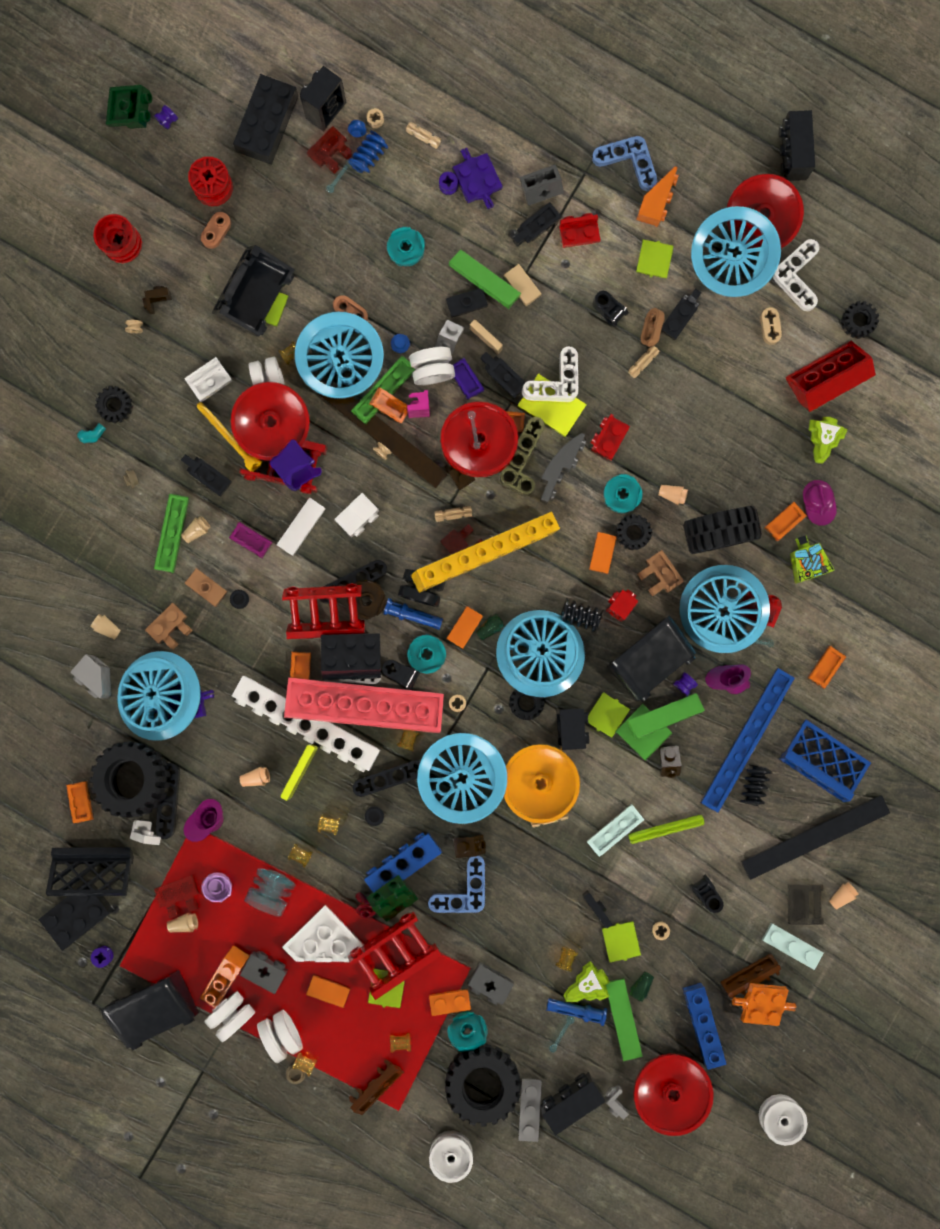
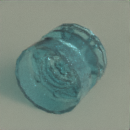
(268, 895)

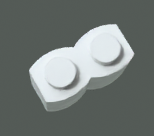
(357, 515)

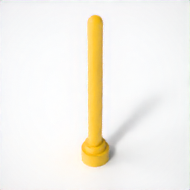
(251, 462)

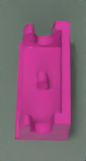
(419, 407)

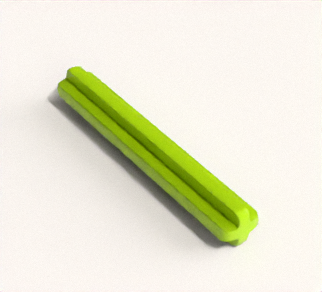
(666, 829)

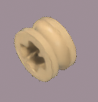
(378, 123)
(133, 326)
(382, 451)
(452, 699)
(666, 933)

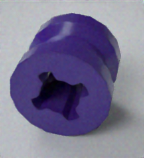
(166, 117)
(448, 188)
(685, 684)
(106, 955)

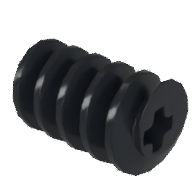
(581, 615)
(755, 785)

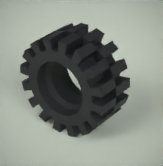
(852, 328)
(103, 399)
(645, 532)
(525, 714)

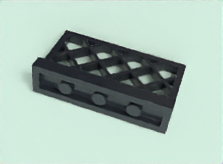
(89, 856)

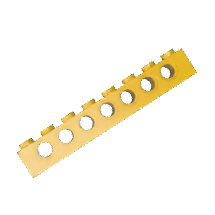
(484, 552)

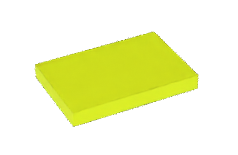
(556, 415)
(299, 771)

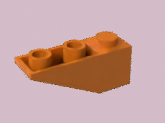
(654, 201)
(224, 976)

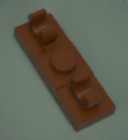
(753, 973)
(375, 1088)

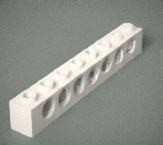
(369, 752)

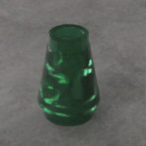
(490, 627)
(641, 987)

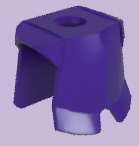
(294, 466)

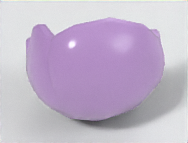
(216, 887)

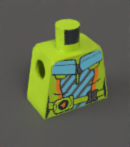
(809, 561)

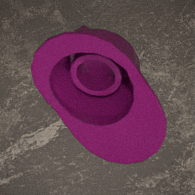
(819, 502)
(729, 678)
(204, 820)

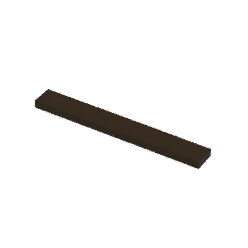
(392, 440)

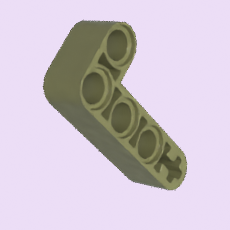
(524, 453)

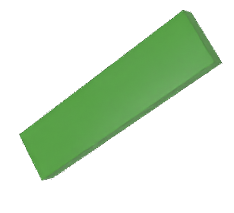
(484, 279)
(390, 382)
(171, 533)
(665, 716)
(623, 1019)

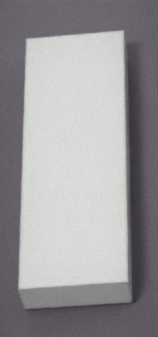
(301, 526)

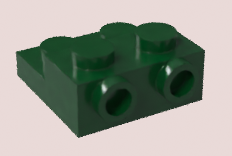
(128, 106)
(392, 898)

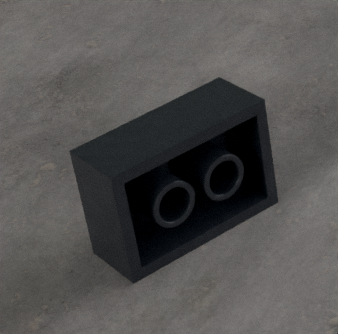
(323, 98)
(797, 145)
(350, 656)
(572, 729)
(75, 917)
(571, 1103)

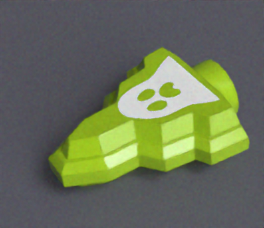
(825, 436)
(589, 985)

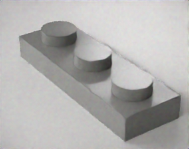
(529, 1110)

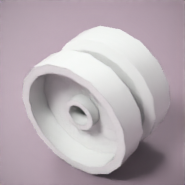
(432, 366)
(272, 373)
(229, 1015)
(279, 1036)
(793, 1124)
(449, 1168)

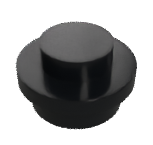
(239, 599)
(374, 816)

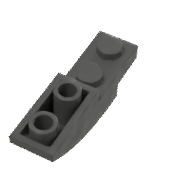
(563, 460)

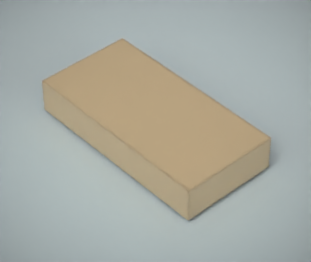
(520, 281)
(486, 337)

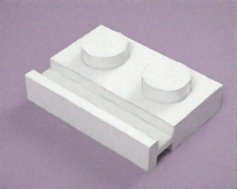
(208, 379)

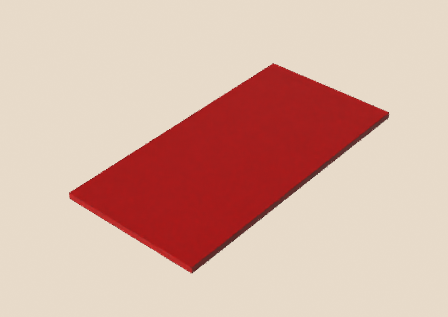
(343, 1040)

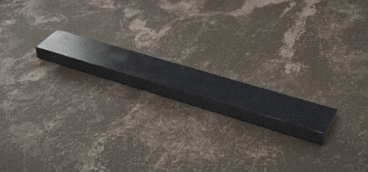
(815, 837)

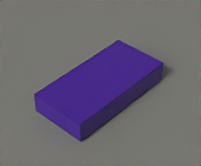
(467, 379)

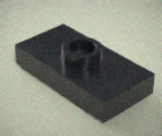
(466, 302)
(598, 909)

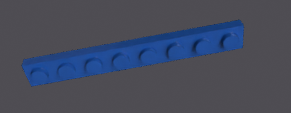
(747, 740)

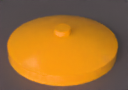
(541, 784)

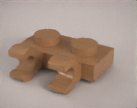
(664, 572)
(166, 623)

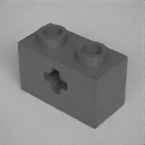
(541, 185)
(254, 969)
(501, 984)

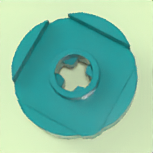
(396, 241)
(631, 487)
(431, 644)
(475, 1038)

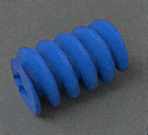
(368, 152)

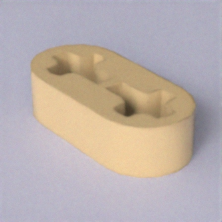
(775, 325)

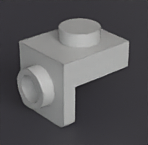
(449, 335)
(616, 1107)

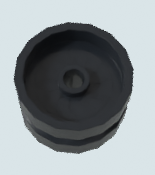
(425, 597)

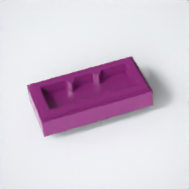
(250, 540)

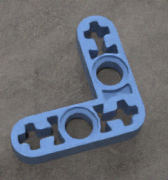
(635, 156)
(465, 898)

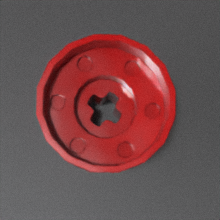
(217, 189)
(108, 234)

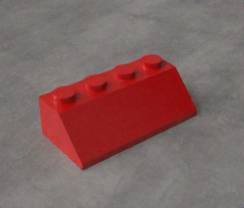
(831, 375)

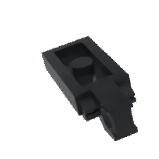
(537, 224)
(681, 315)
(503, 374)
(207, 475)

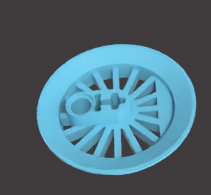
(766, 262)
(327, 328)
(710, 638)
(573, 655)
(158, 685)
(492, 764)

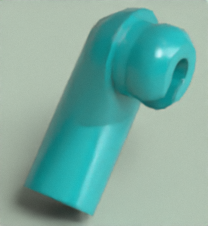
(91, 436)

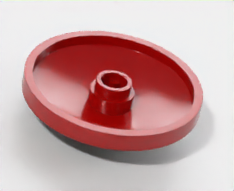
(774, 199)
(268, 419)
(494, 432)
(673, 1094)

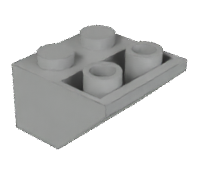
(93, 675)

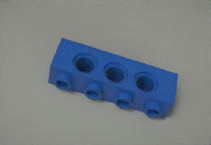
(424, 841)
(704, 1026)

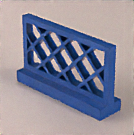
(819, 776)

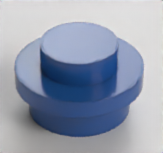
(357, 128)
(400, 343)

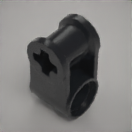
(610, 309)
(404, 674)
(707, 893)

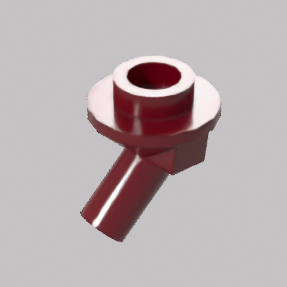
(364, 908)

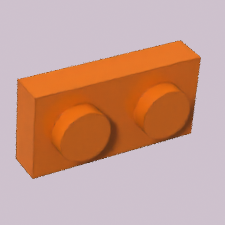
(450, 1002)

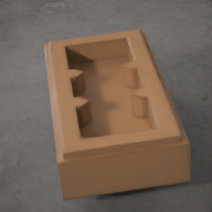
(206, 587)

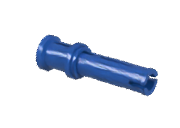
(404, 612)
(585, 1012)

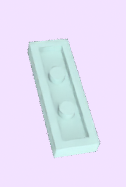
(615, 830)
(792, 946)

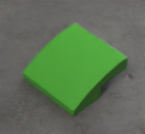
(647, 744)

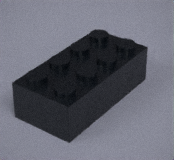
(265, 119)

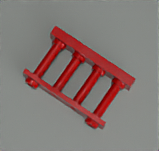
(314, 450)
(316, 628)
(411, 965)

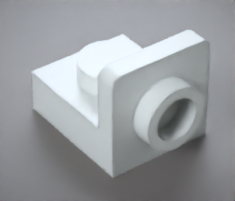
(142, 833)

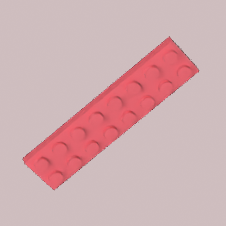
(364, 705)

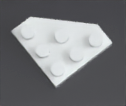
(322, 939)

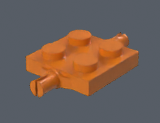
(764, 1004)

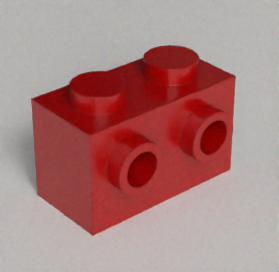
(621, 604)

